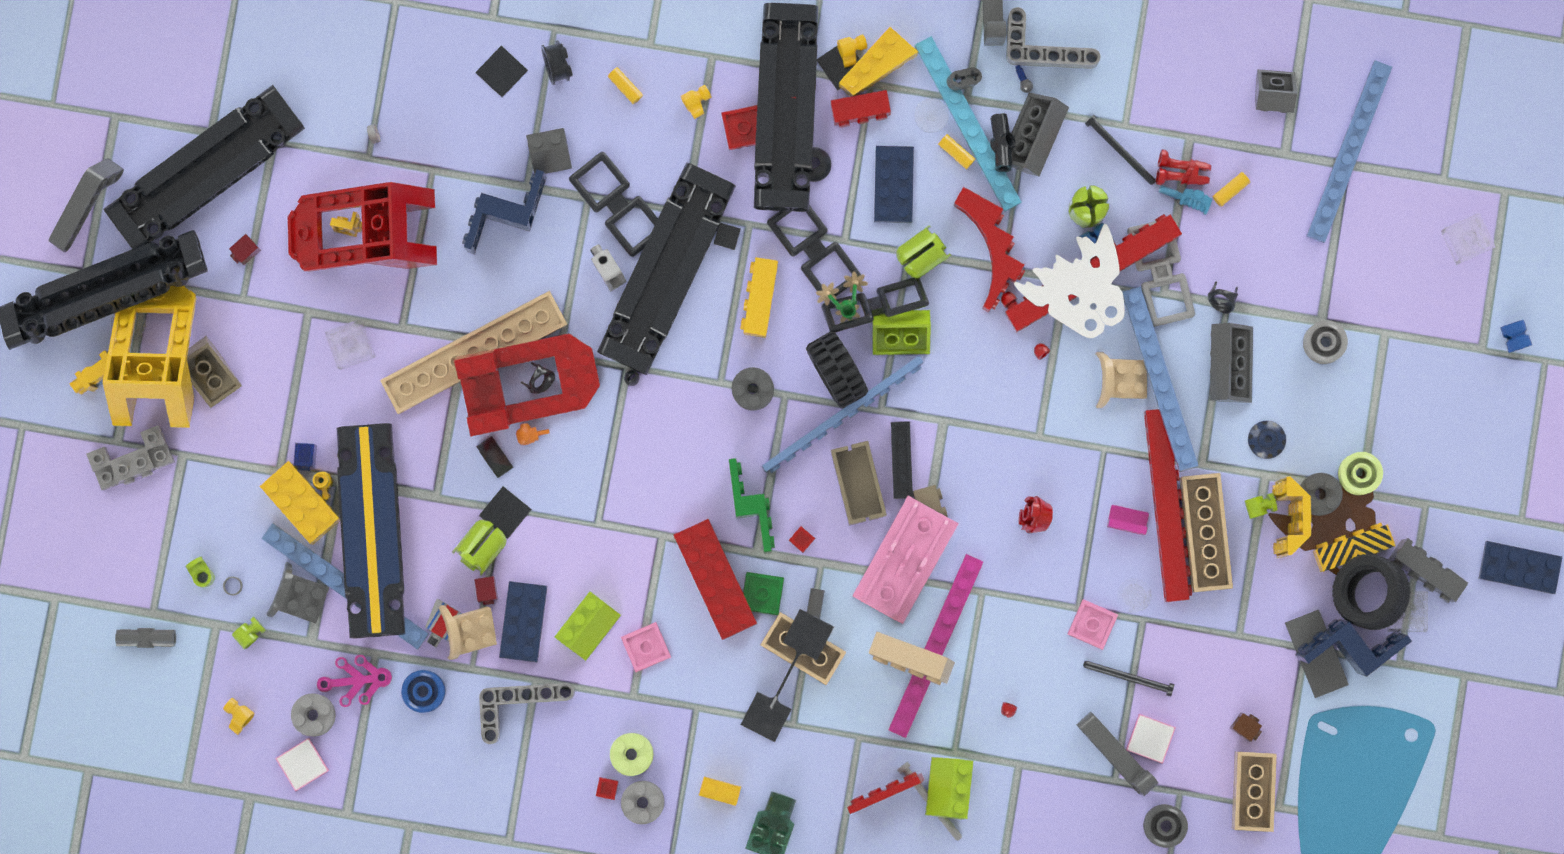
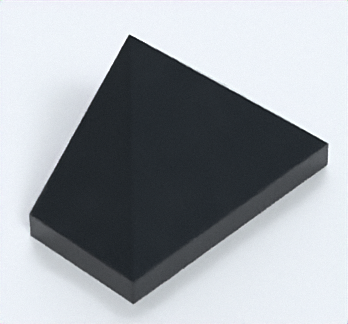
(494, 457)

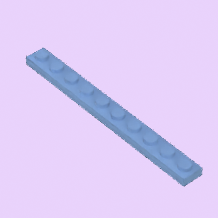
(1349, 151)
(1160, 379)
(836, 420)
(328, 574)

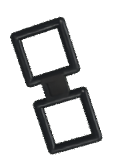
(614, 201)
(812, 247)
(877, 305)

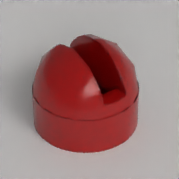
(1008, 298)
(1041, 351)
(1008, 709)

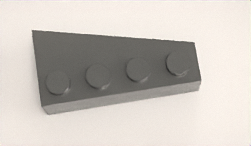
(1428, 571)

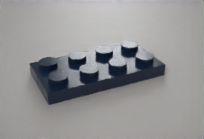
(893, 184)
(1520, 567)
(523, 621)

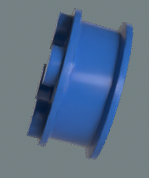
(435, 694)

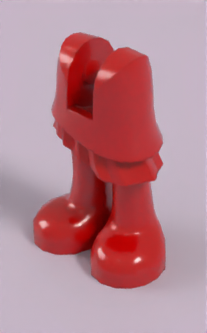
(1191, 170)

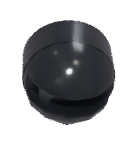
(634, 381)

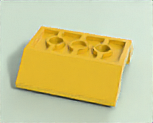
(1300, 511)

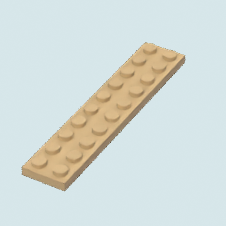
(438, 371)

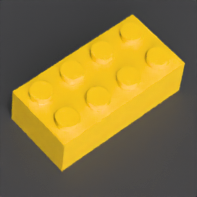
(300, 502)

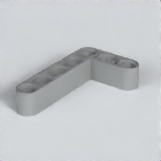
(1043, 51)
(517, 699)

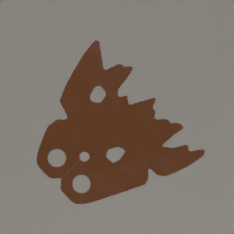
(1333, 525)

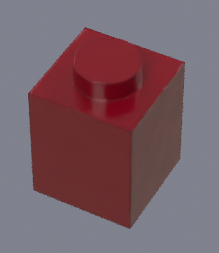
(244, 250)
(486, 590)

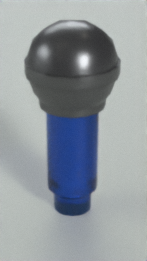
(1025, 85)

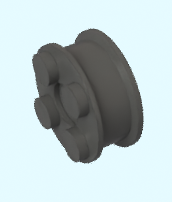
(752, 376)
(1332, 491)
(1177, 830)

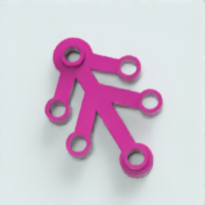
(357, 680)

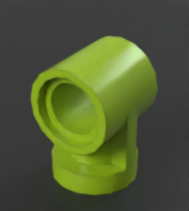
(1258, 506)
(197, 567)
(247, 634)

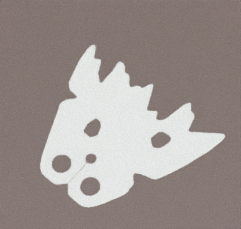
(1083, 281)

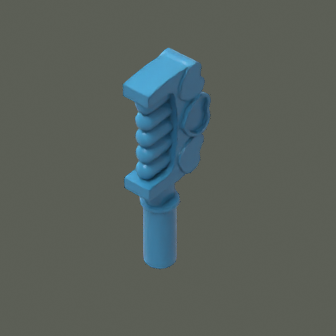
(1189, 197)

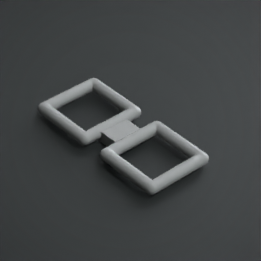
(1162, 276)

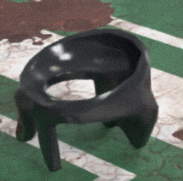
(1226, 307)
(549, 378)

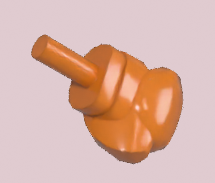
(528, 435)

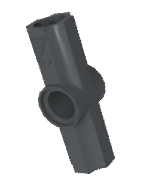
(145, 637)

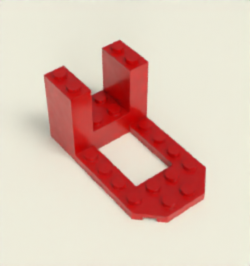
(383, 227)
(484, 389)

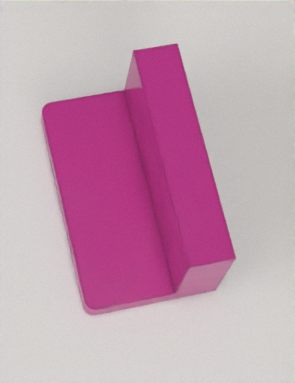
(1128, 520)

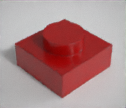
(801, 539)
(607, 788)

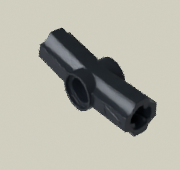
(1002, 142)

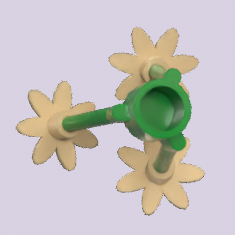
(847, 307)

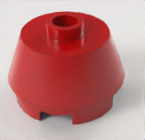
(1036, 515)

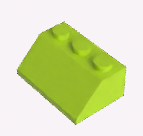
(902, 333)
(587, 626)
(949, 788)

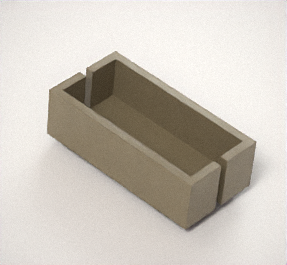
(858, 483)

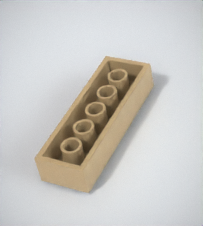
(1206, 532)

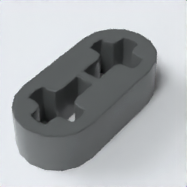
(965, 82)

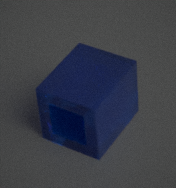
(305, 456)

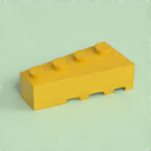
(878, 62)

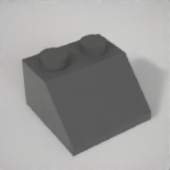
(1275, 91)
(549, 151)

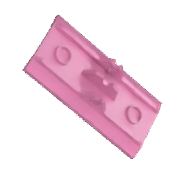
(905, 559)

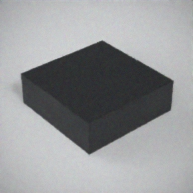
(727, 236)

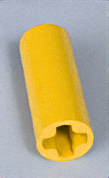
(625, 85)
(956, 151)
(1231, 189)

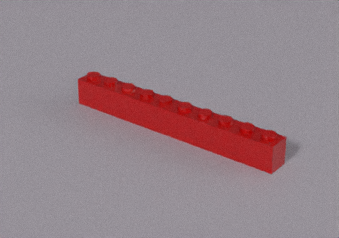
(1128, 252)
(1167, 510)

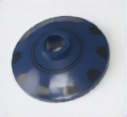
(1257, 441)

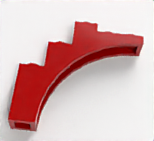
(985, 216)

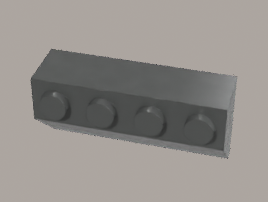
(1036, 132)
(1231, 363)

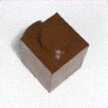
(1247, 726)

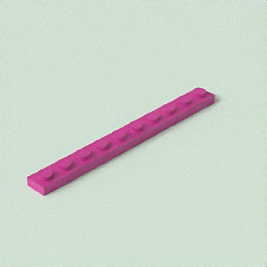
(937, 642)

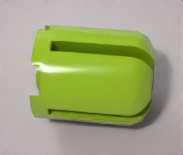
(1081, 213)
(928, 259)
(487, 552)

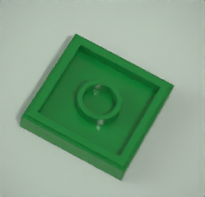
(763, 592)

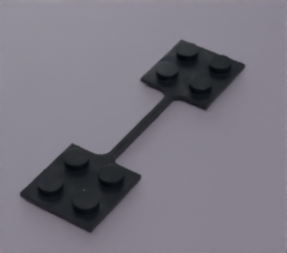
(807, 637)

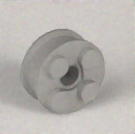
(1314, 348)
(301, 710)
(651, 793)

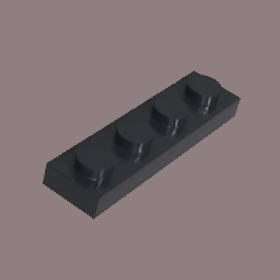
(901, 460)

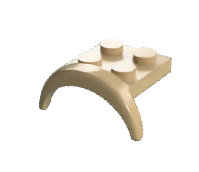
(1122, 379)
(469, 630)

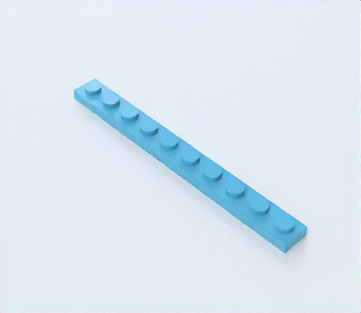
(967, 124)

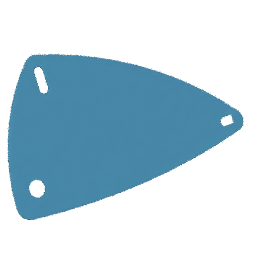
(1359, 778)

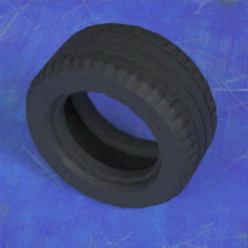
(1347, 581)

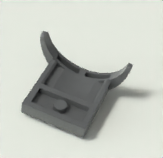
(298, 596)

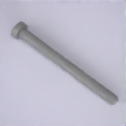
(923, 792)

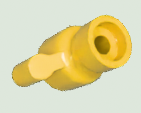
(848, 46)
(693, 99)
(323, 481)
(240, 715)

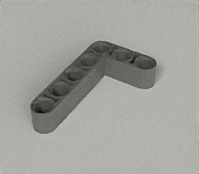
(993, 23)
(82, 200)
(1117, 755)

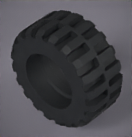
(837, 369)

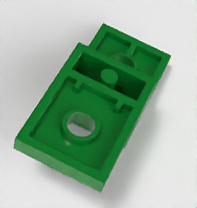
(751, 505)

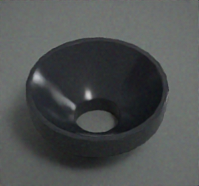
(825, 165)

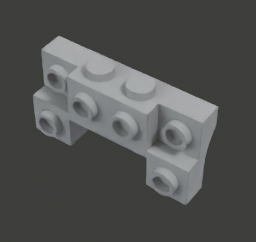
(134, 464)

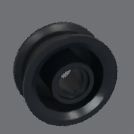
(555, 62)

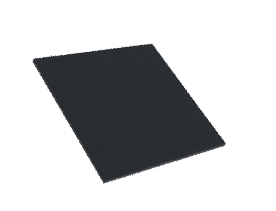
(833, 66)
(501, 71)
(505, 511)

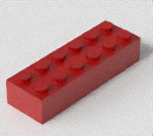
(715, 579)

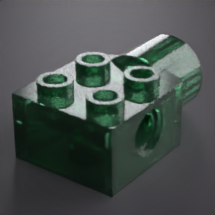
(772, 826)

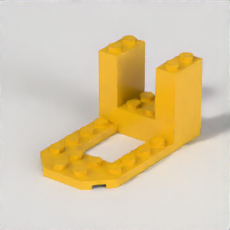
(148, 374)

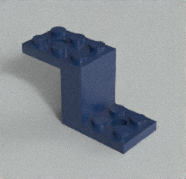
(504, 211)
(1352, 647)

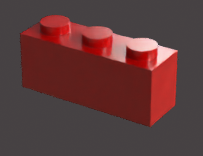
(860, 108)

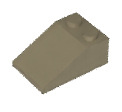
(210, 372)

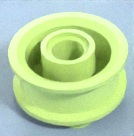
(1371, 467)
(619, 757)

